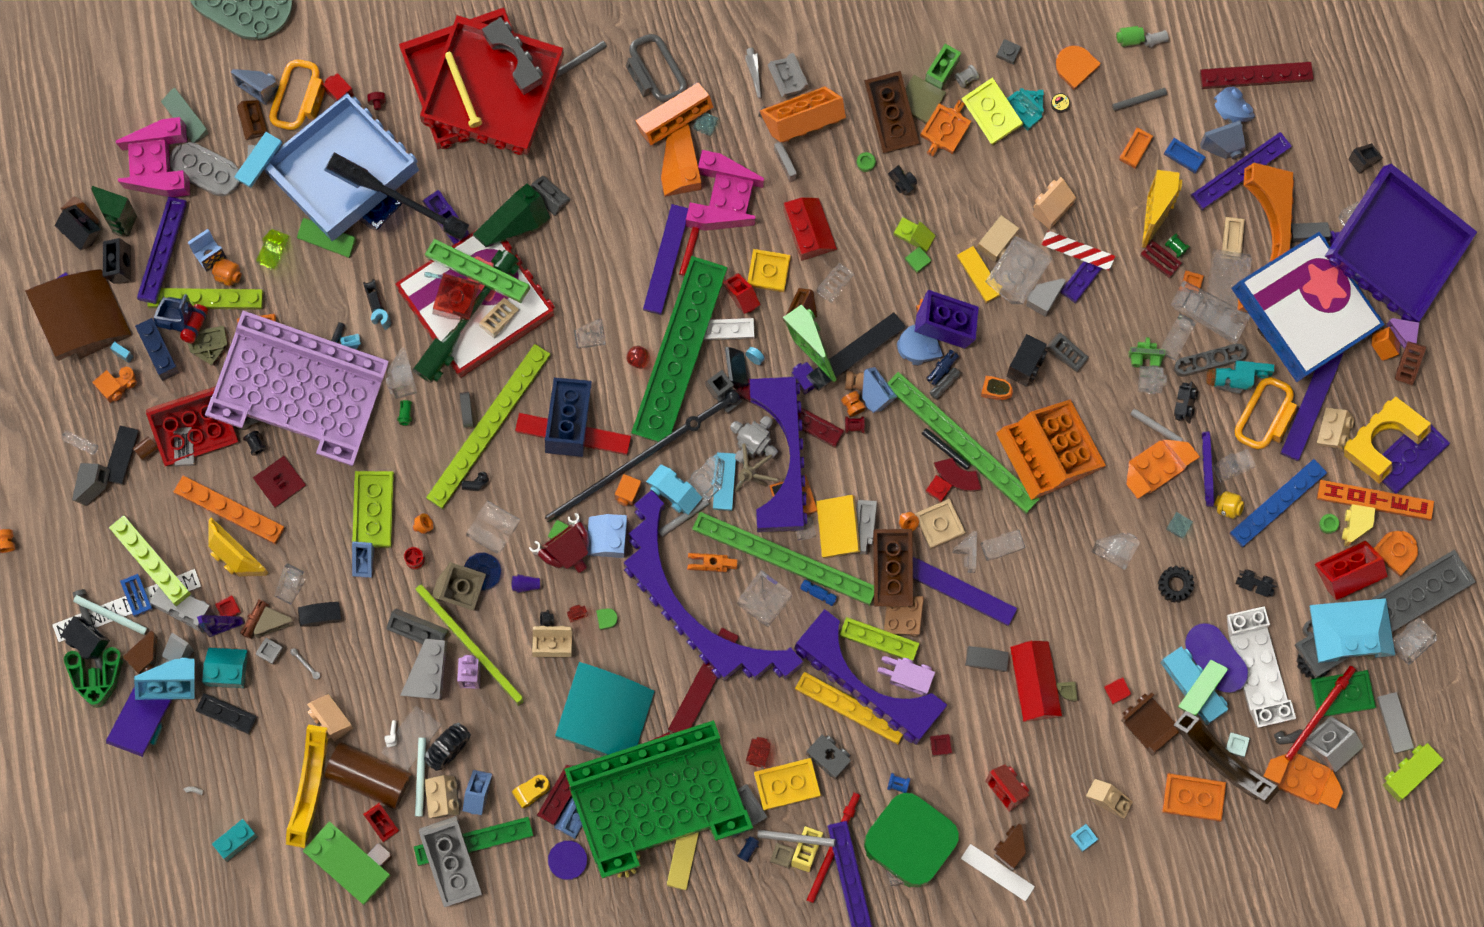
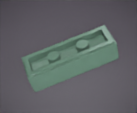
(179, 108)

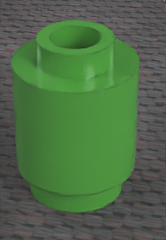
(1130, 36)

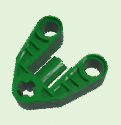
(111, 674)

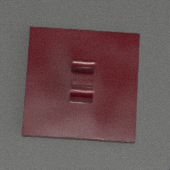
(279, 481)

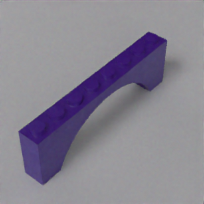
(779, 399)
(908, 716)

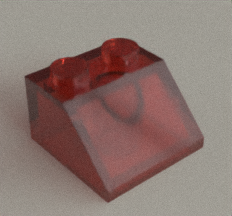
(455, 298)

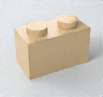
(998, 238)

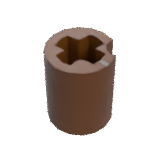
(145, 448)

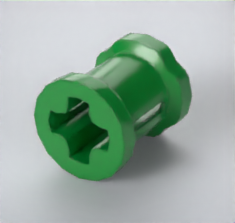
(1177, 245)

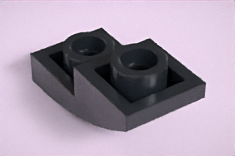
(319, 613)

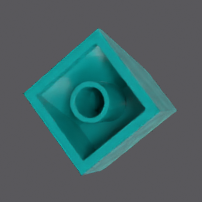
(225, 668)

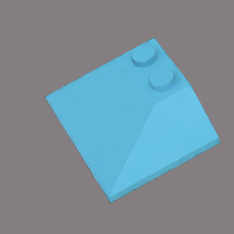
(1352, 629)

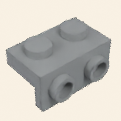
(788, 75)

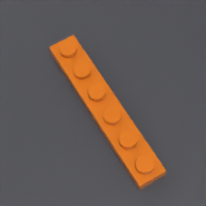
(229, 509)

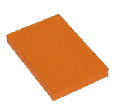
(1194, 797)

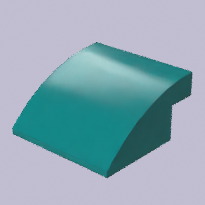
(603, 711)

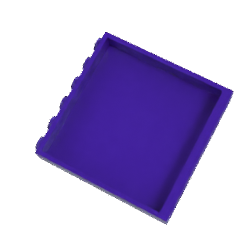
(1400, 244)

